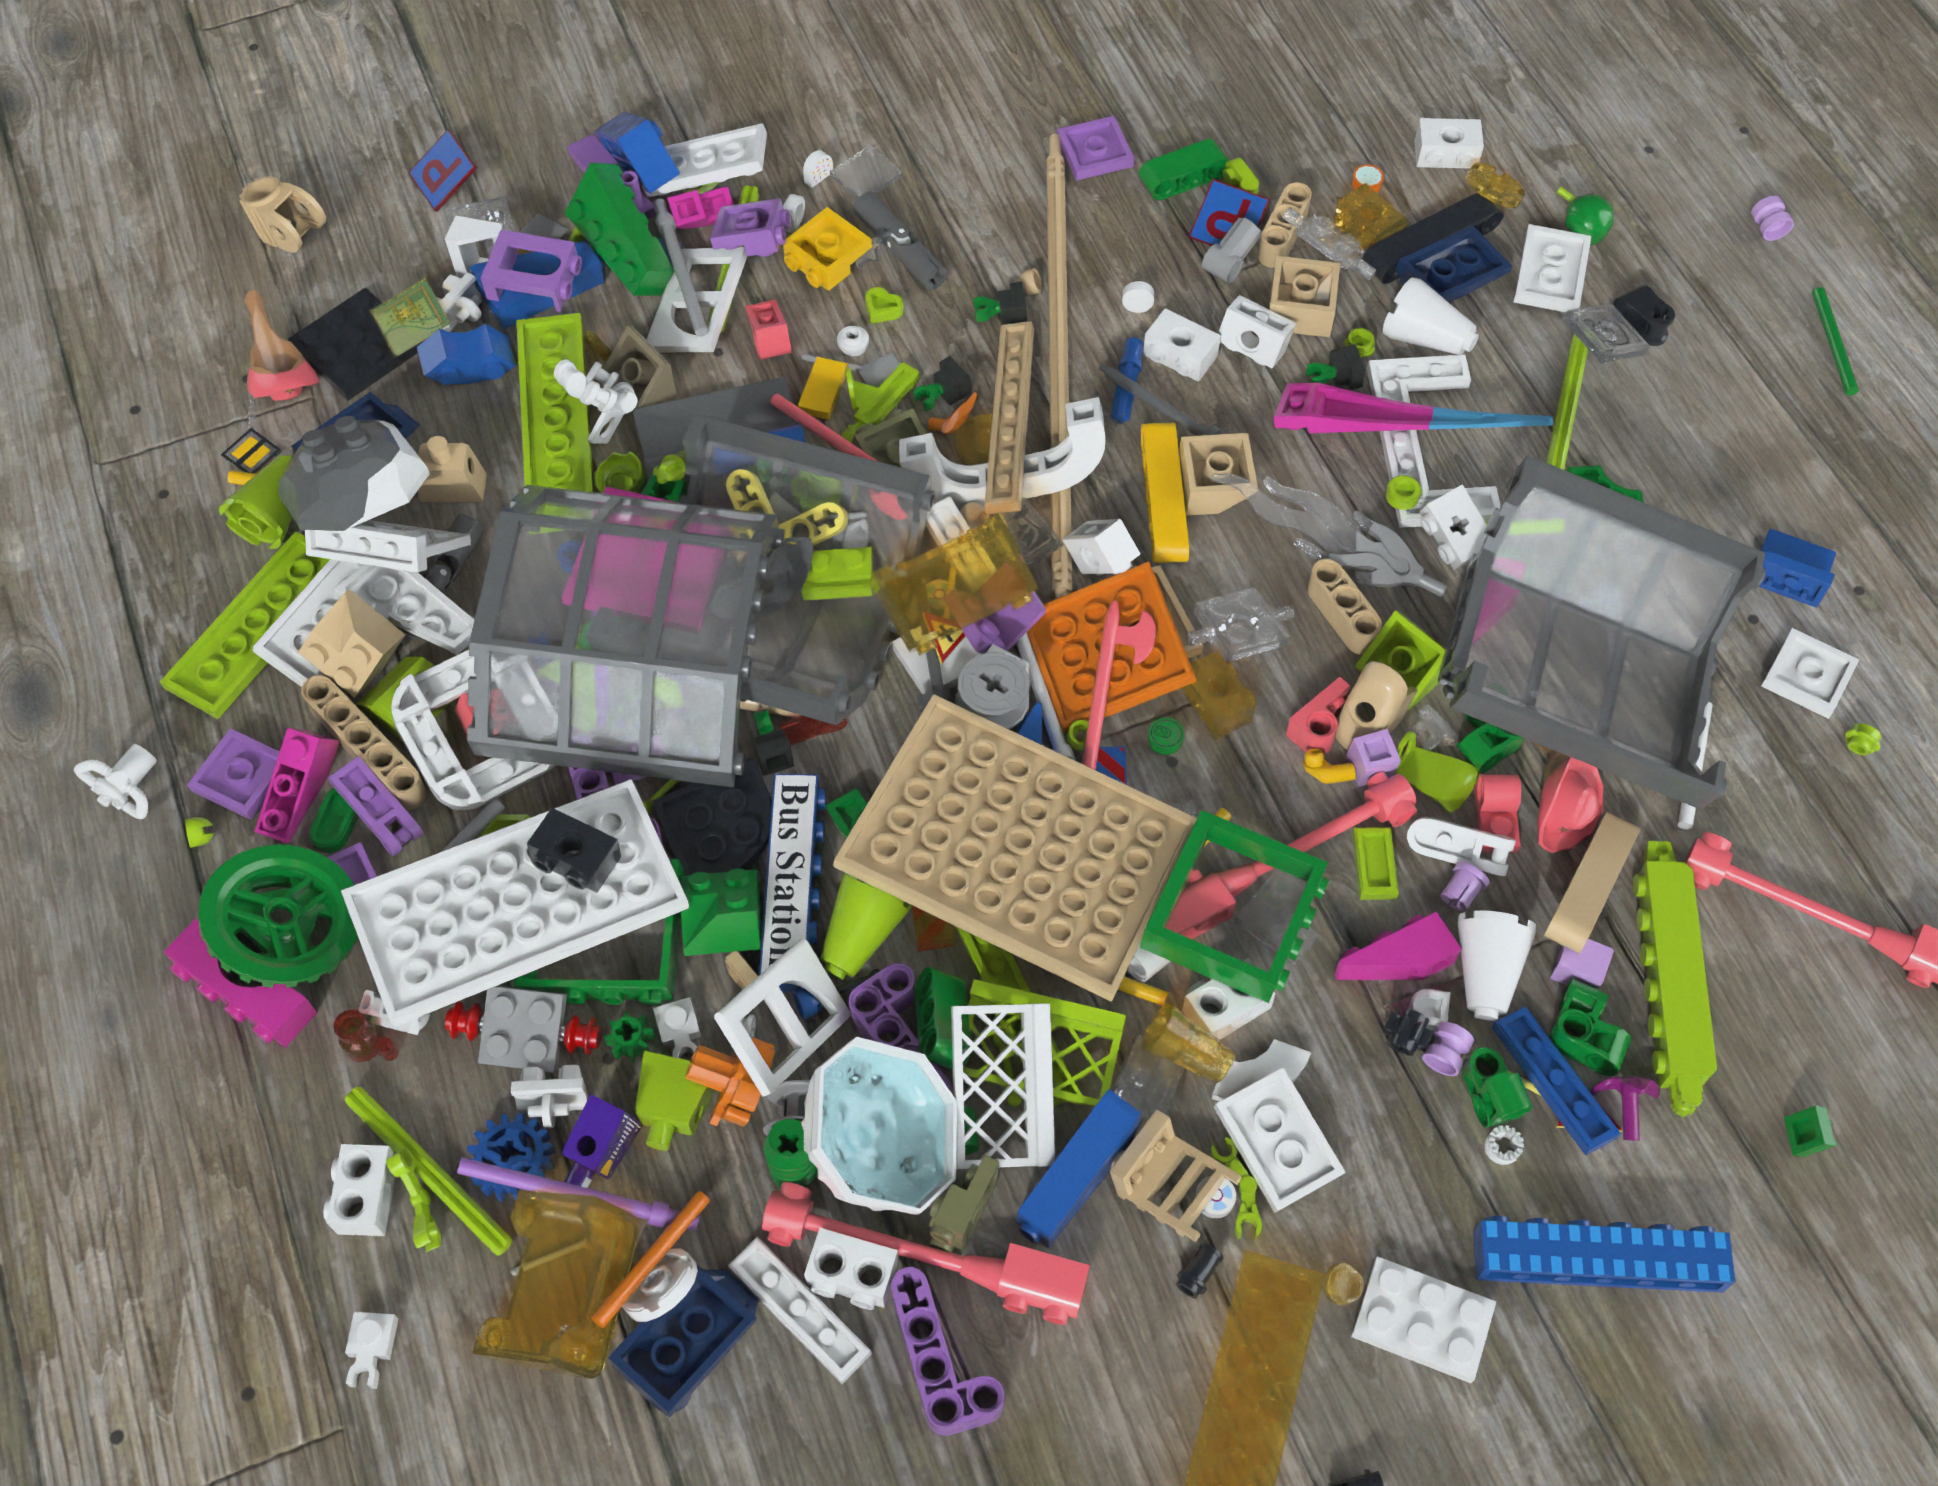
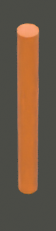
(650, 1259)

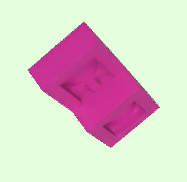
(698, 210)

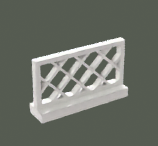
(384, 544)
(1037, 1084)

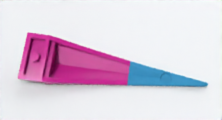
(1334, 409)

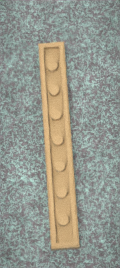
(1009, 419)

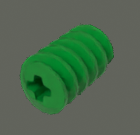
(786, 1154)

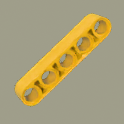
(1164, 493)

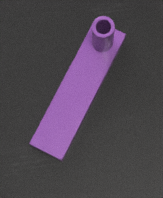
(592, 150)

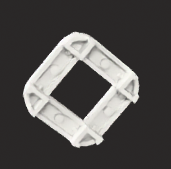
(431, 750)

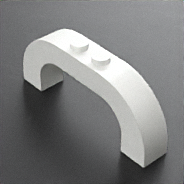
(1043, 471)

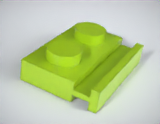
(839, 574)

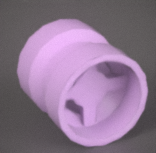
(1772, 219)
(1448, 1048)

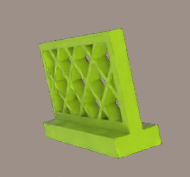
(1063, 1015)

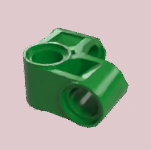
(1488, 745)
(1597, 1043)
(1497, 1096)

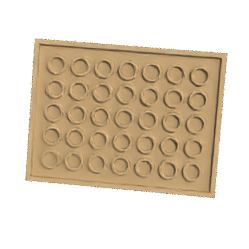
(1017, 846)

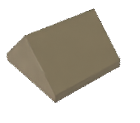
(642, 368)

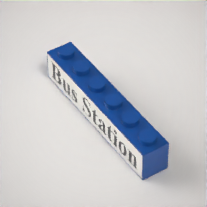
(792, 867)

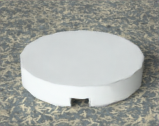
(663, 1286)

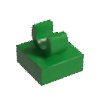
(1809, 1131)

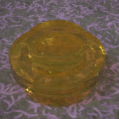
(1343, 1284)

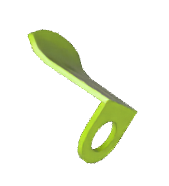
(1435, 774)

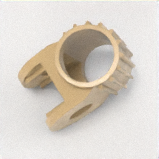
(273, 206)

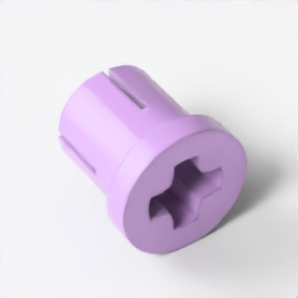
(1464, 886)

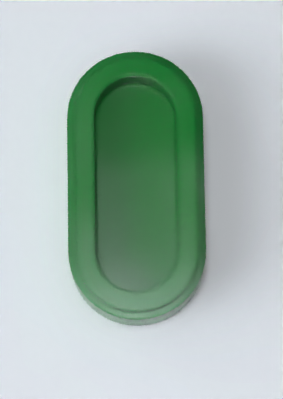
(332, 823)

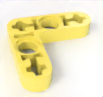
(819, 513)

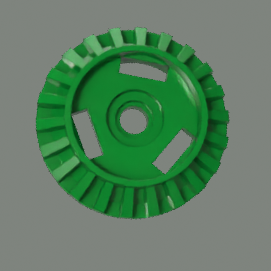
(311, 892)

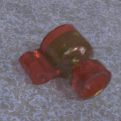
(361, 1038)

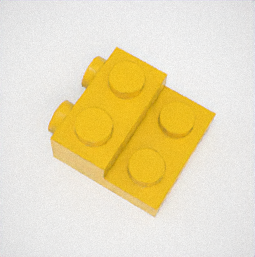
(825, 249)

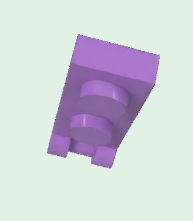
(375, 805)

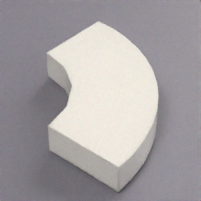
(1248, 1072)

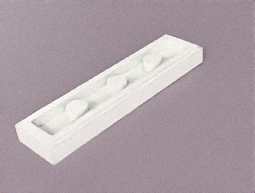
(800, 1310)

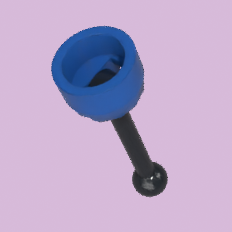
(809, 1005)

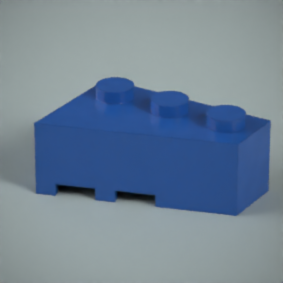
(637, 146)

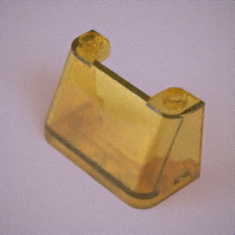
(954, 585)
(569, 1267)

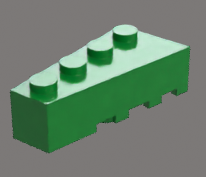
(617, 231)

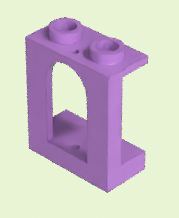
(500, 276)

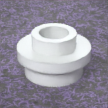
(853, 340)

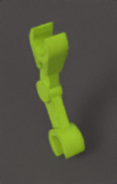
(1247, 1187)
(424, 1227)

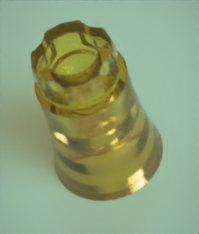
(1187, 1044)

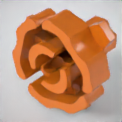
(731, 1079)

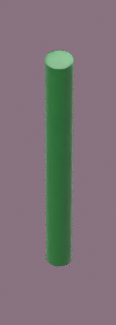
(1835, 341)

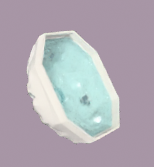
(881, 1127)

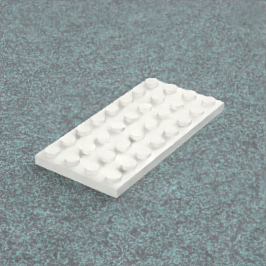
(493, 916)

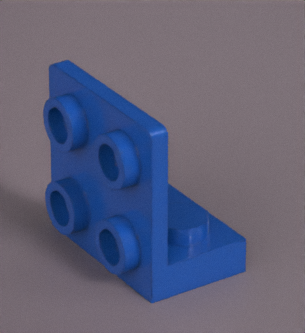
(1796, 568)

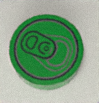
(1166, 736)

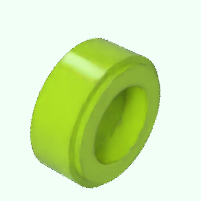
(1403, 492)

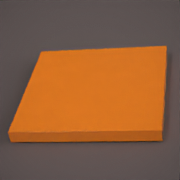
(1071, 644)

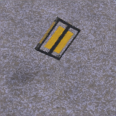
(251, 450)

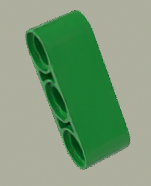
(1183, 169)
(934, 997)

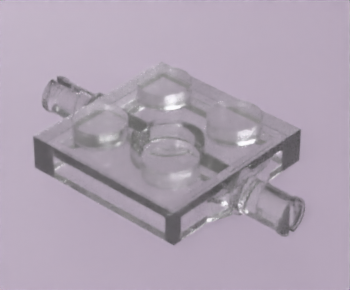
(1322, 236)
(1240, 624)

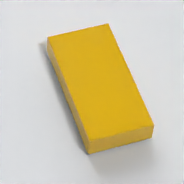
(823, 387)

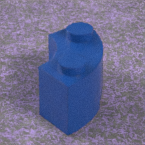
(466, 356)

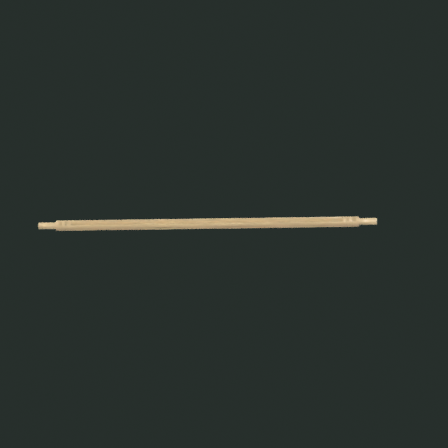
(1058, 355)

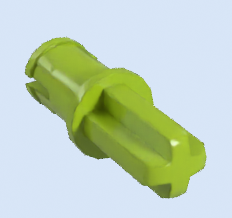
(671, 468)

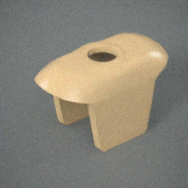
(1385, 692)

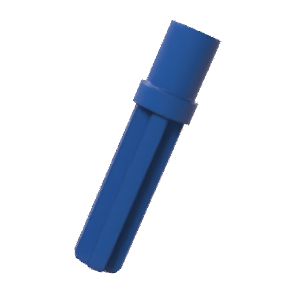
(1130, 366)

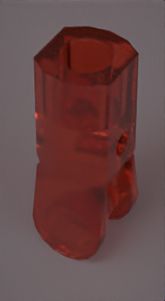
(805, 728)

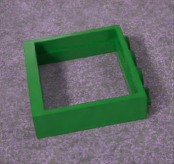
(1210, 961)
(616, 991)

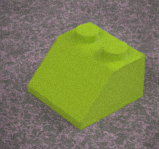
(378, 701)

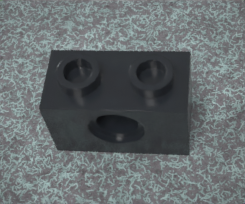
(562, 833)

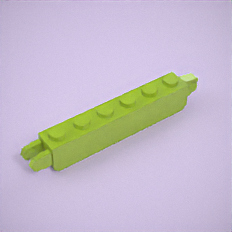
(1675, 977)

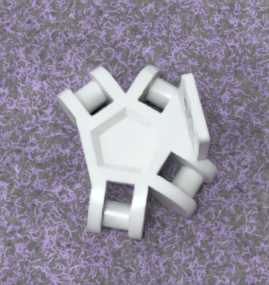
(610, 400)

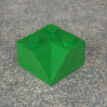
(721, 912)

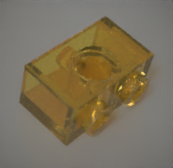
(1367, 216)
(1218, 712)

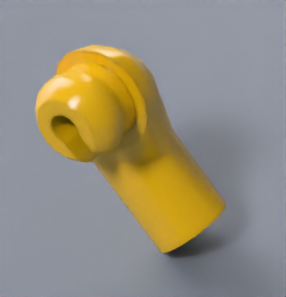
(1325, 772)

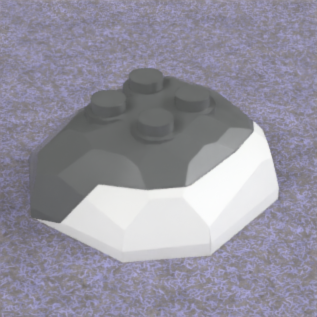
(349, 474)

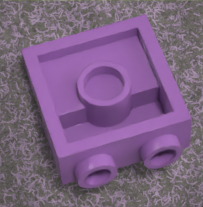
(755, 225)

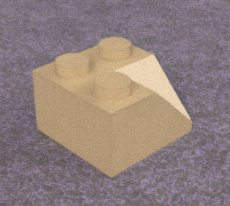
(1305, 293)
(1213, 455)
(351, 643)

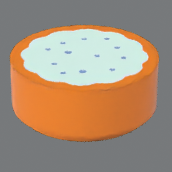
(1368, 174)

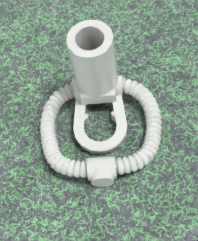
(120, 780)

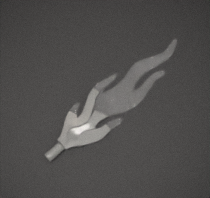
(1387, 558)

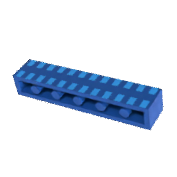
(1603, 1255)

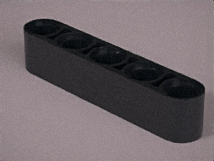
(1469, 212)

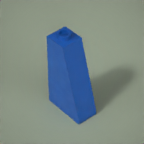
(521, 305)
(1078, 1169)

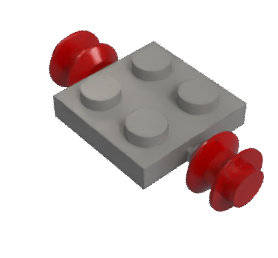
(522, 1028)

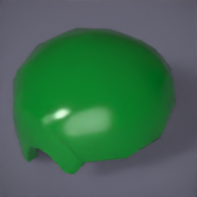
(1590, 216)

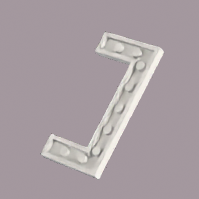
(1401, 448)

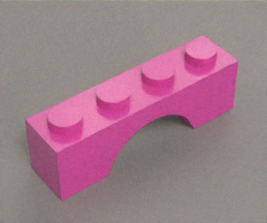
(275, 1011)

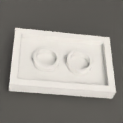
(1552, 268)
(1279, 1139)
(1424, 1319)

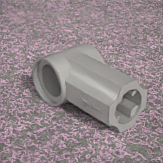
(1227, 258)

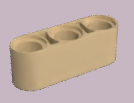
(1278, 234)
(1343, 592)

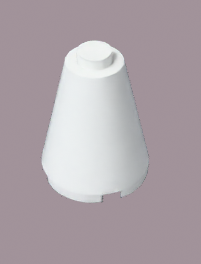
(1429, 320)
(1492, 960)

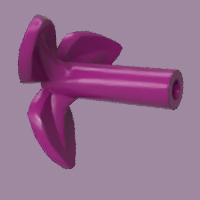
(1629, 1088)

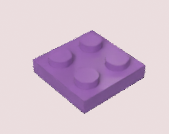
(1095, 148)
(236, 774)

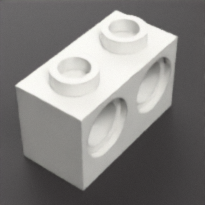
(1234, 1007)
(372, 1189)
(856, 1259)

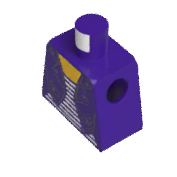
(599, 1141)

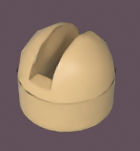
(1031, 282)
(974, 514)

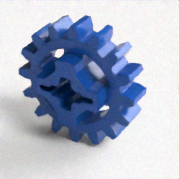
(502, 1142)

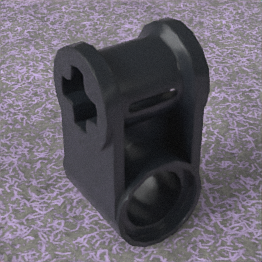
(1646, 312)

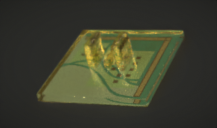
(410, 317)

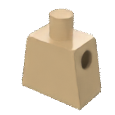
(453, 472)

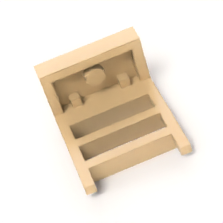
(1149, 1164)

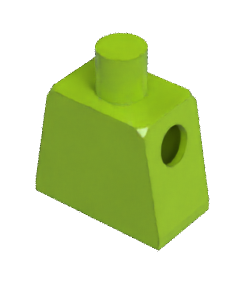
(668, 1099)

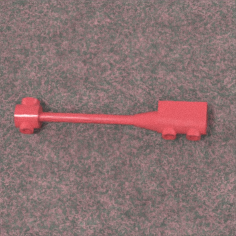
(1210, 898)
(1915, 952)
(1021, 1278)

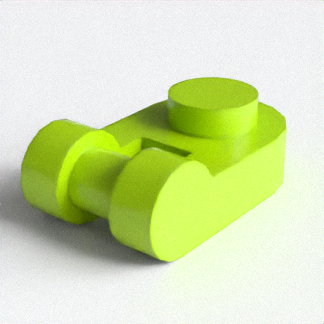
(1239, 175)

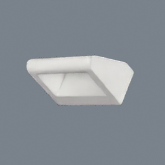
(462, 239)

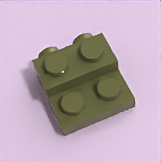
(883, 439)
(961, 1209)

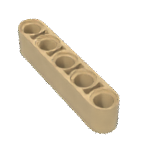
(357, 729)
(1592, 883)

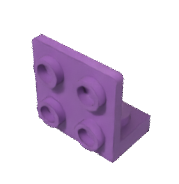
(1004, 626)

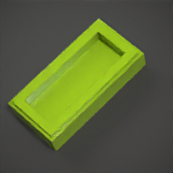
(1375, 863)

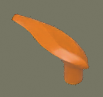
(956, 418)

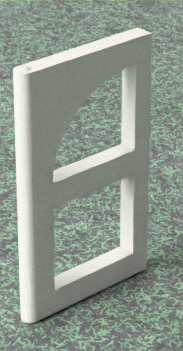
(665, 334)
(797, 967)

